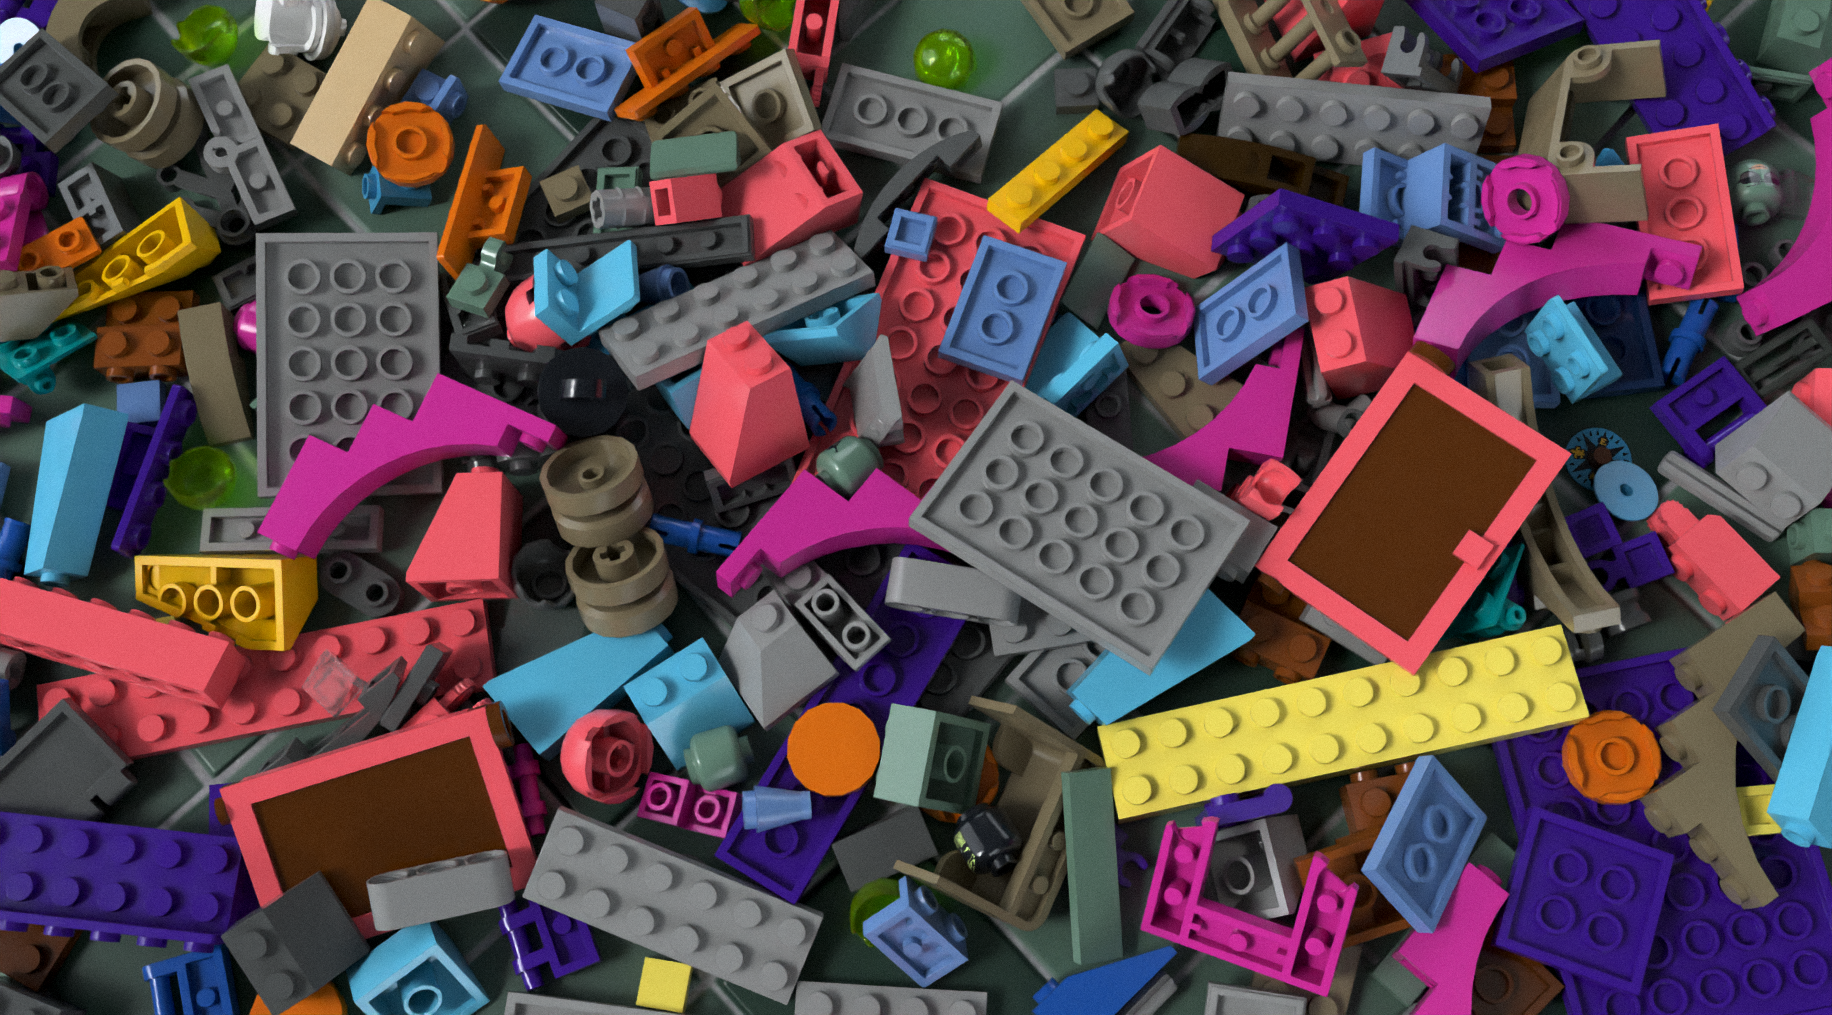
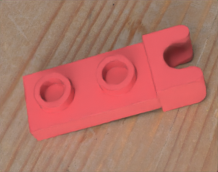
(1265, 490)

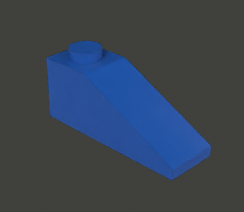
(1101, 989)

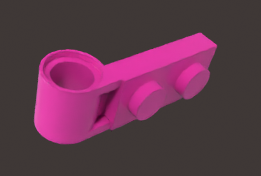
(18, 197)

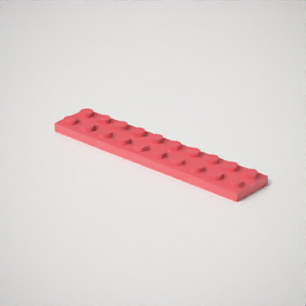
(269, 687)

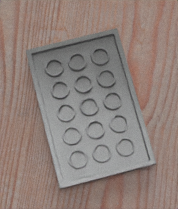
(338, 331)
(1079, 526)

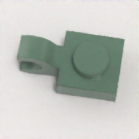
(482, 286)

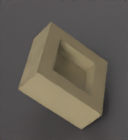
(567, 194)

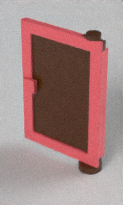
(1411, 510)
(382, 809)

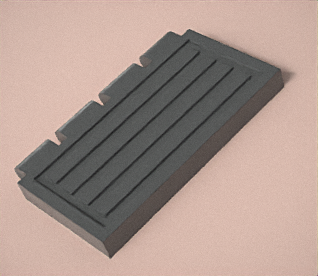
(64, 768)

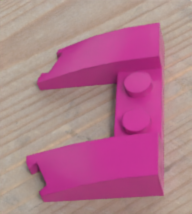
(1297, 956)

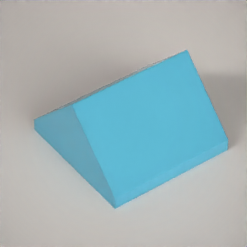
(832, 334)

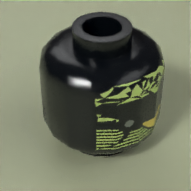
(988, 840)

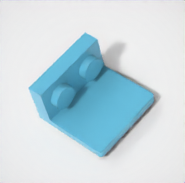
(585, 301)
(1571, 350)
(1075, 365)

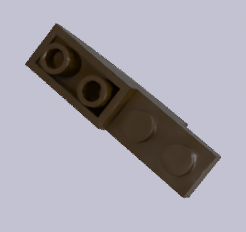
(1262, 168)

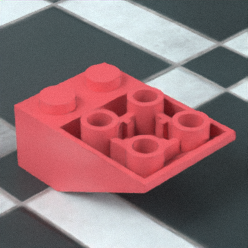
(794, 194)

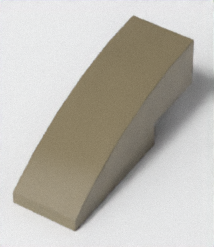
(216, 373)

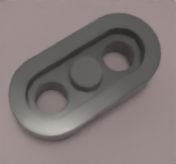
(360, 583)

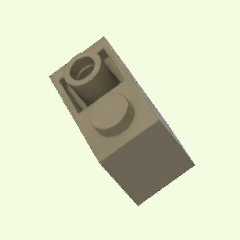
(33, 300)

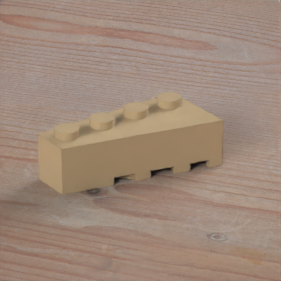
(366, 77)

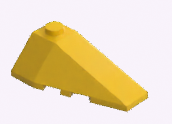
(150, 255)
(244, 596)

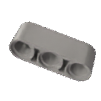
(950, 592)
(440, 890)

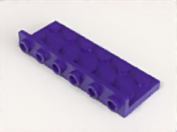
(1699, 69)
(118, 881)

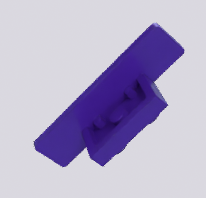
(141, 468)

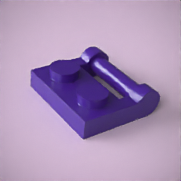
(1701, 401)
(1233, 812)

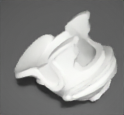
(299, 26)

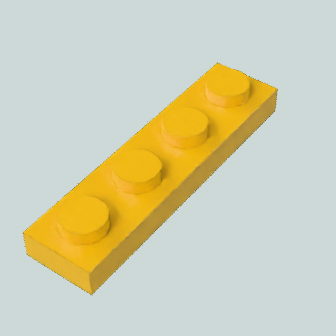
(1057, 171)

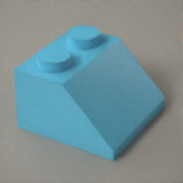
(687, 698)
(416, 975)

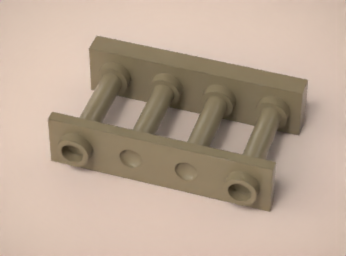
(1262, 55)

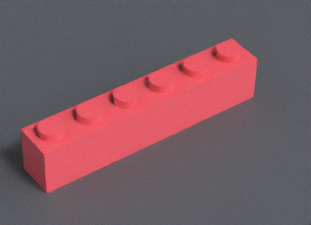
(118, 643)

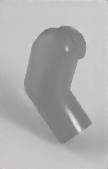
(1328, 416)

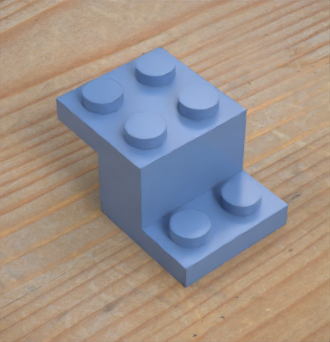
(1431, 192)

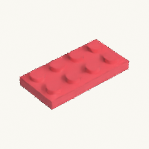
(1689, 204)

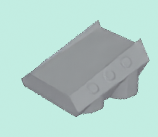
(876, 397)

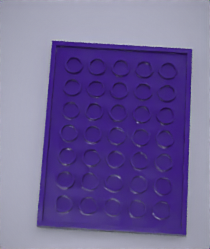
(1705, 947)

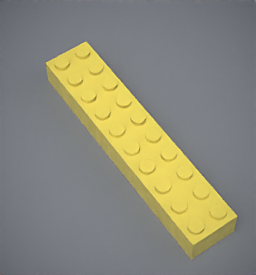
(1342, 724)

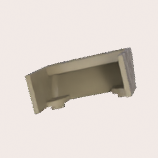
(1586, 76)
(1035, 805)

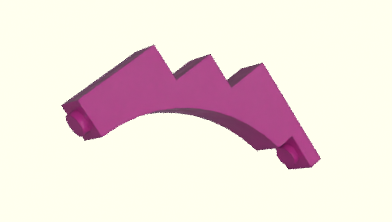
(1582, 263)
(1805, 274)
(448, 425)
(1248, 428)
(817, 521)
(1450, 954)

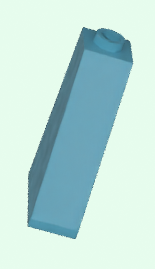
(72, 492)
(573, 681)
(1116, 687)
(1804, 784)

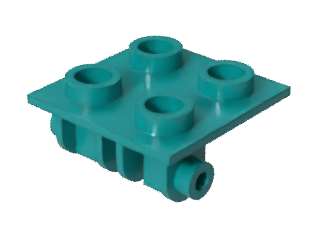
(30, 359)
(1488, 609)

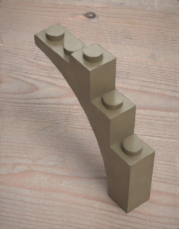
(1551, 562)
(1703, 793)

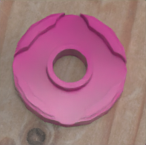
(1547, 192)
(1148, 329)

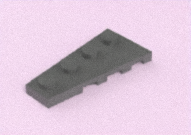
(504, 361)

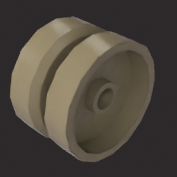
(151, 117)
(597, 491)
(623, 585)

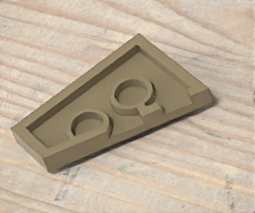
(1173, 387)

